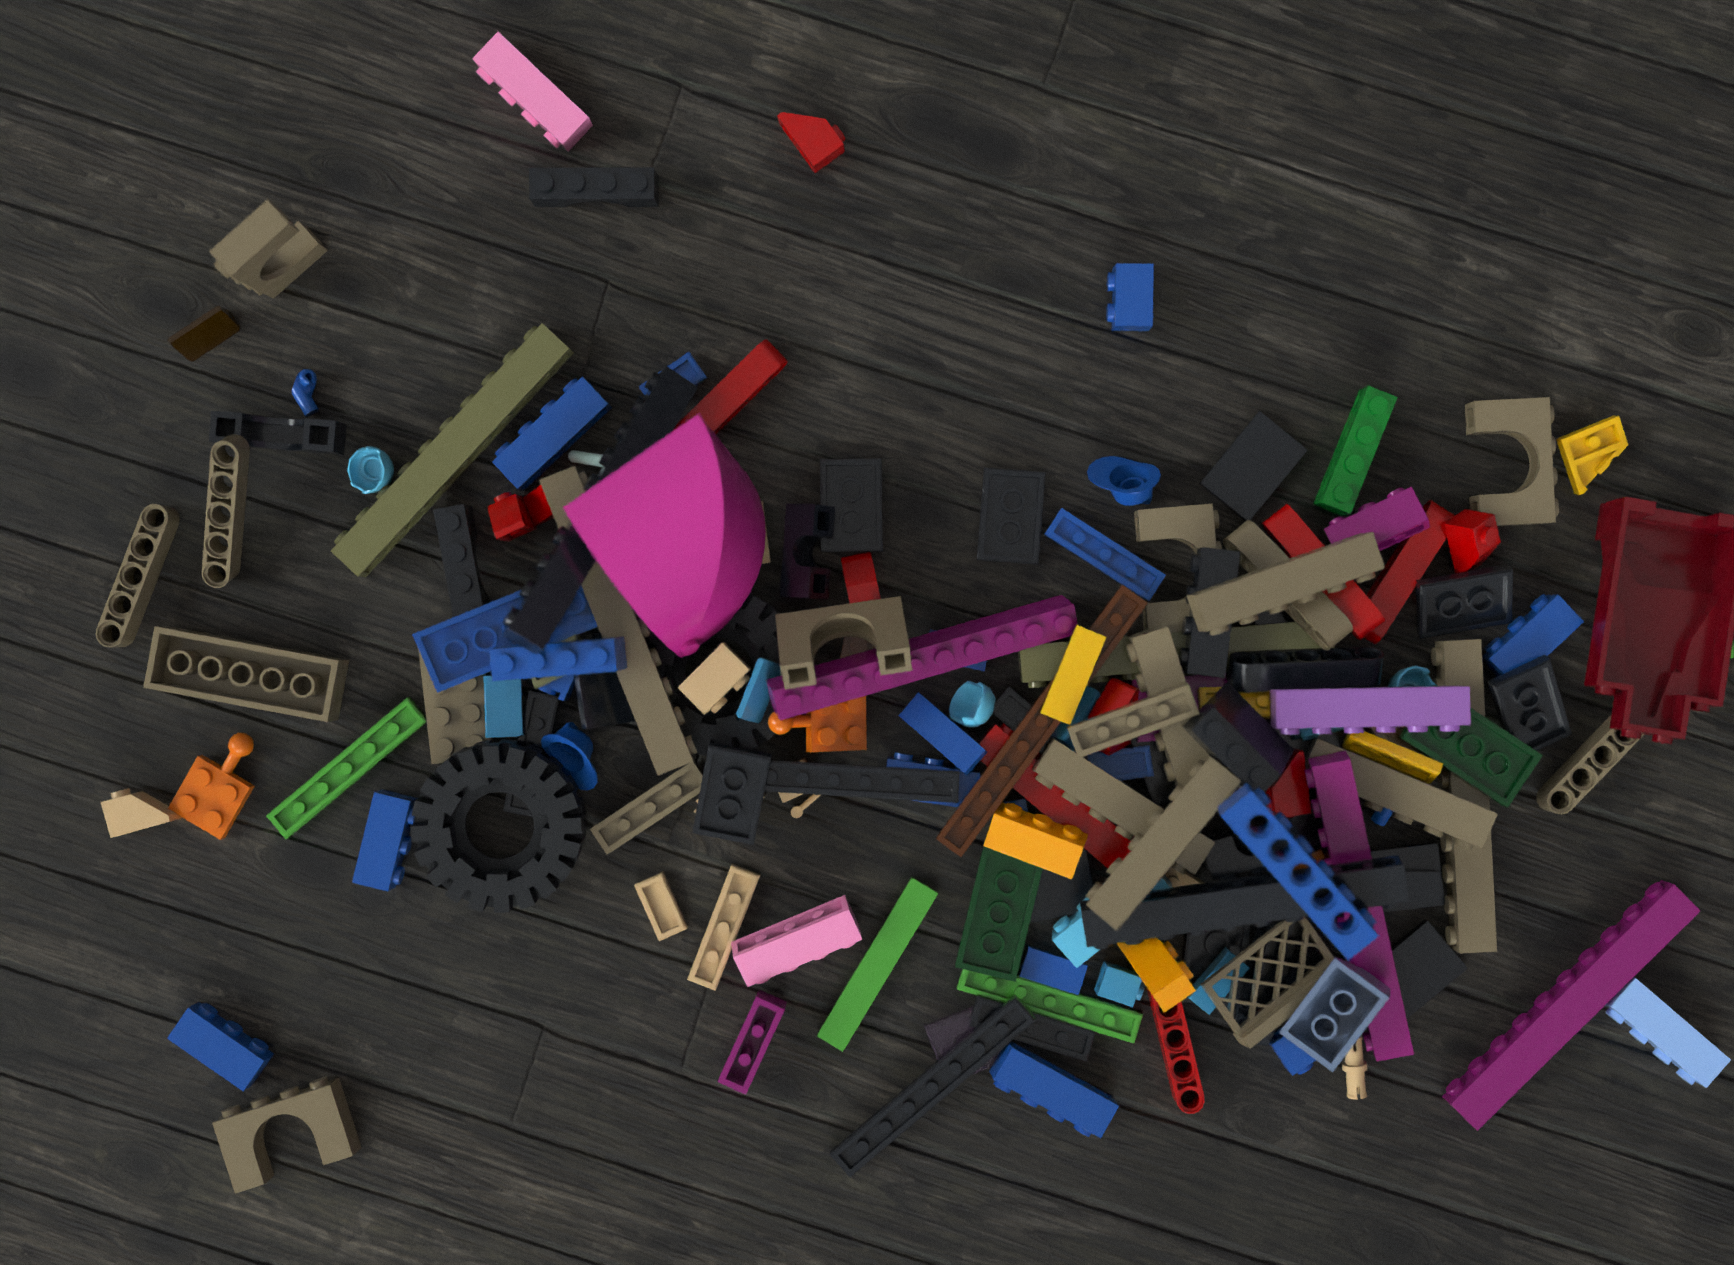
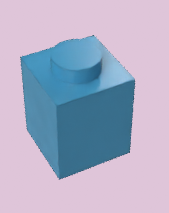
(1119, 984)

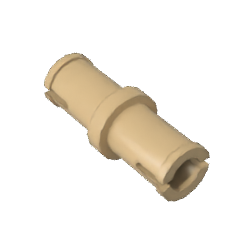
(1355, 1071)

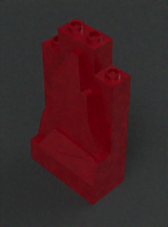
(1661, 616)

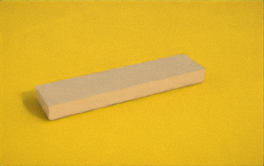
(723, 926)

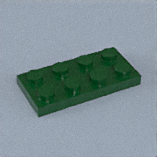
(1479, 755)
(998, 915)

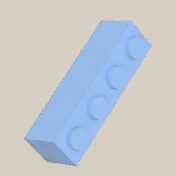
(1668, 1033)

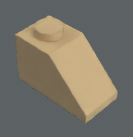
(134, 812)

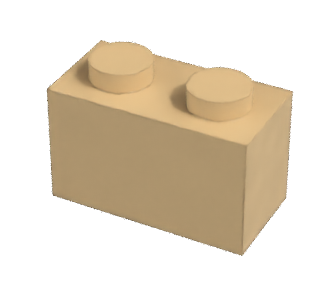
(715, 679)

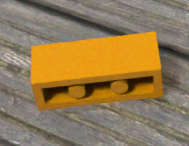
(1035, 839)
(1160, 971)

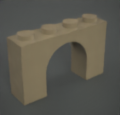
(267, 251)
(1529, 423)
(1188, 524)
(805, 631)
(319, 1106)

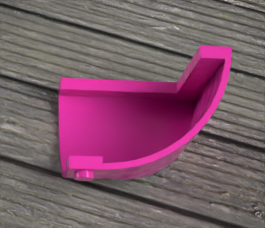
(677, 534)

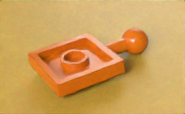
(829, 728)
(212, 792)

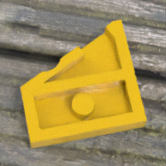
(1591, 451)

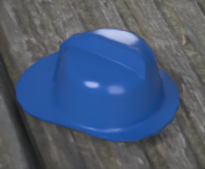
(1126, 479)
(574, 752)

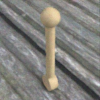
(797, 811)

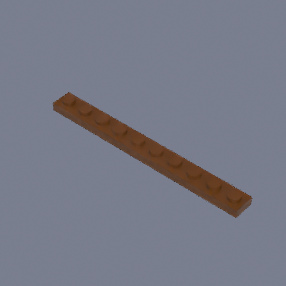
(1030, 735)

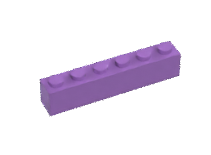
(1370, 707)

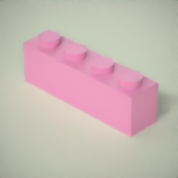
(532, 91)
(796, 941)

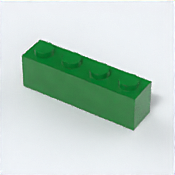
(1355, 450)

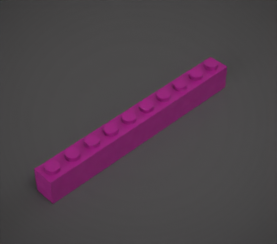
(930, 656)
(1347, 842)
(1570, 1003)

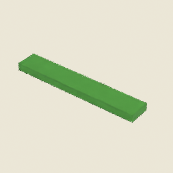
(347, 768)
(877, 964)
(1057, 1004)

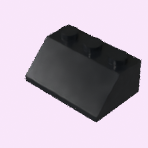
(1240, 739)

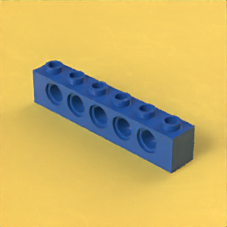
(1347, 936)

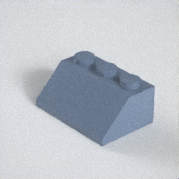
(1335, 1012)

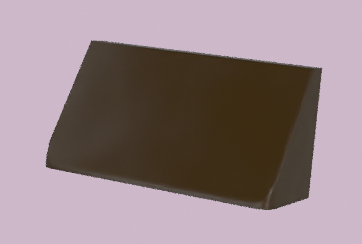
(204, 333)

